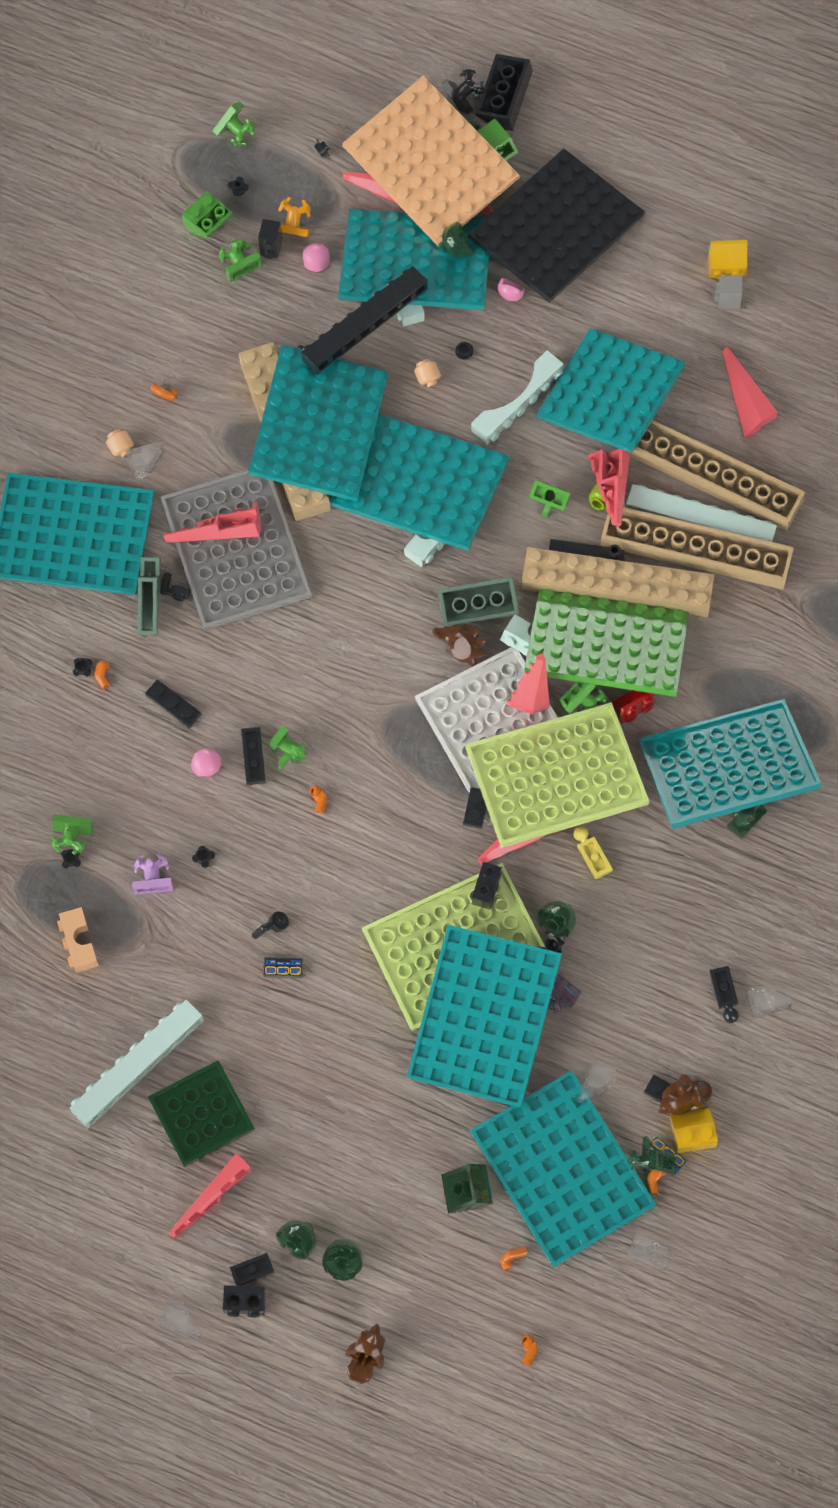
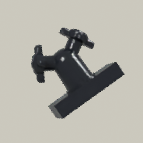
(460, 93)

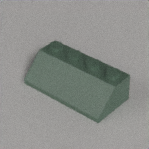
(477, 602)

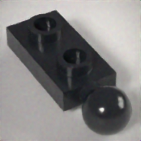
(725, 992)

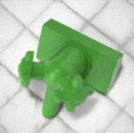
(232, 122)
(241, 264)
(549, 496)
(580, 694)
(289, 746)
(71, 828)

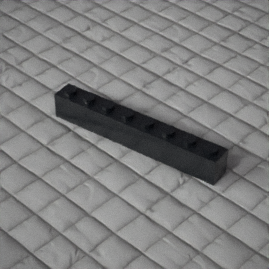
(364, 320)

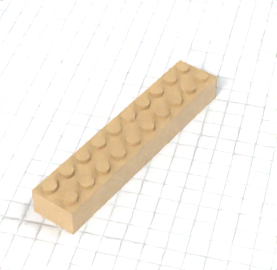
(258, 369)
(718, 475)
(700, 547)
(618, 580)

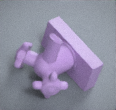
(152, 880)

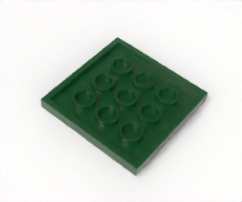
(201, 1113)

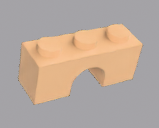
(81, 956)

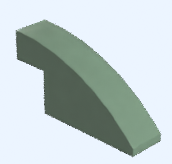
(149, 595)

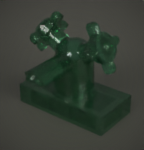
(746, 820)
(652, 1159)

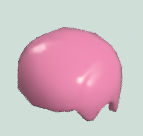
(316, 257)
(509, 290)
(206, 762)

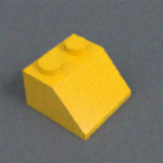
(727, 258)
(694, 1130)

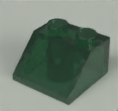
(467, 1188)

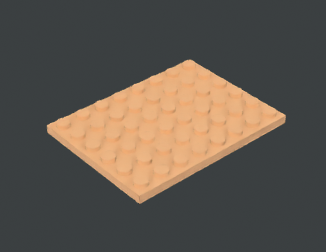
(430, 159)

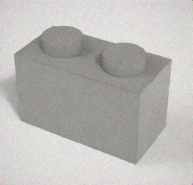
(729, 292)

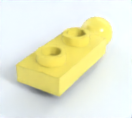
(592, 853)

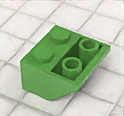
(498, 139)
(205, 215)

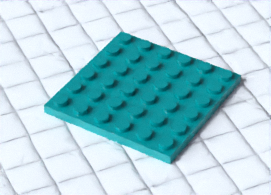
(611, 390)

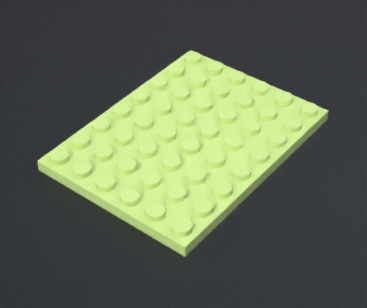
(556, 774)
(412, 938)

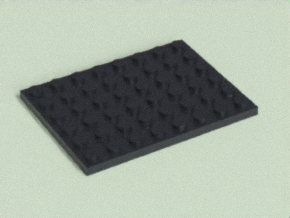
(556, 225)

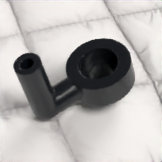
(178, 592)
(273, 923)

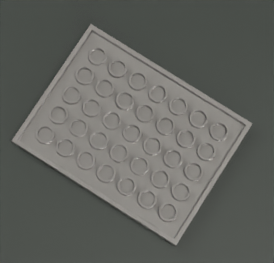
(237, 575)

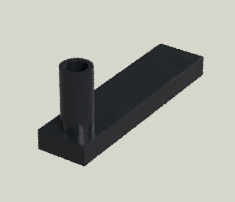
(612, 552)

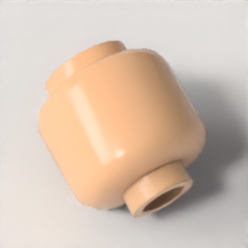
(427, 373)
(119, 442)

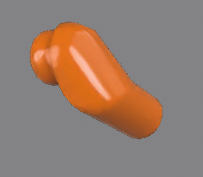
(160, 391)
(100, 672)
(320, 797)
(652, 1179)
(511, 1254)
(531, 1349)

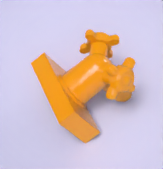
(294, 213)

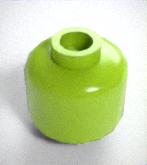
(596, 499)

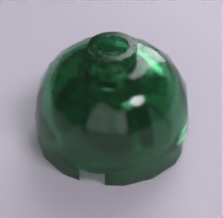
(455, 241)
(557, 918)
(297, 1237)
(342, 1259)

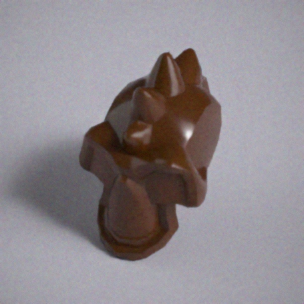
(463, 642)
(685, 1096)
(366, 1355)

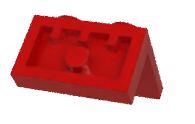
(632, 704)

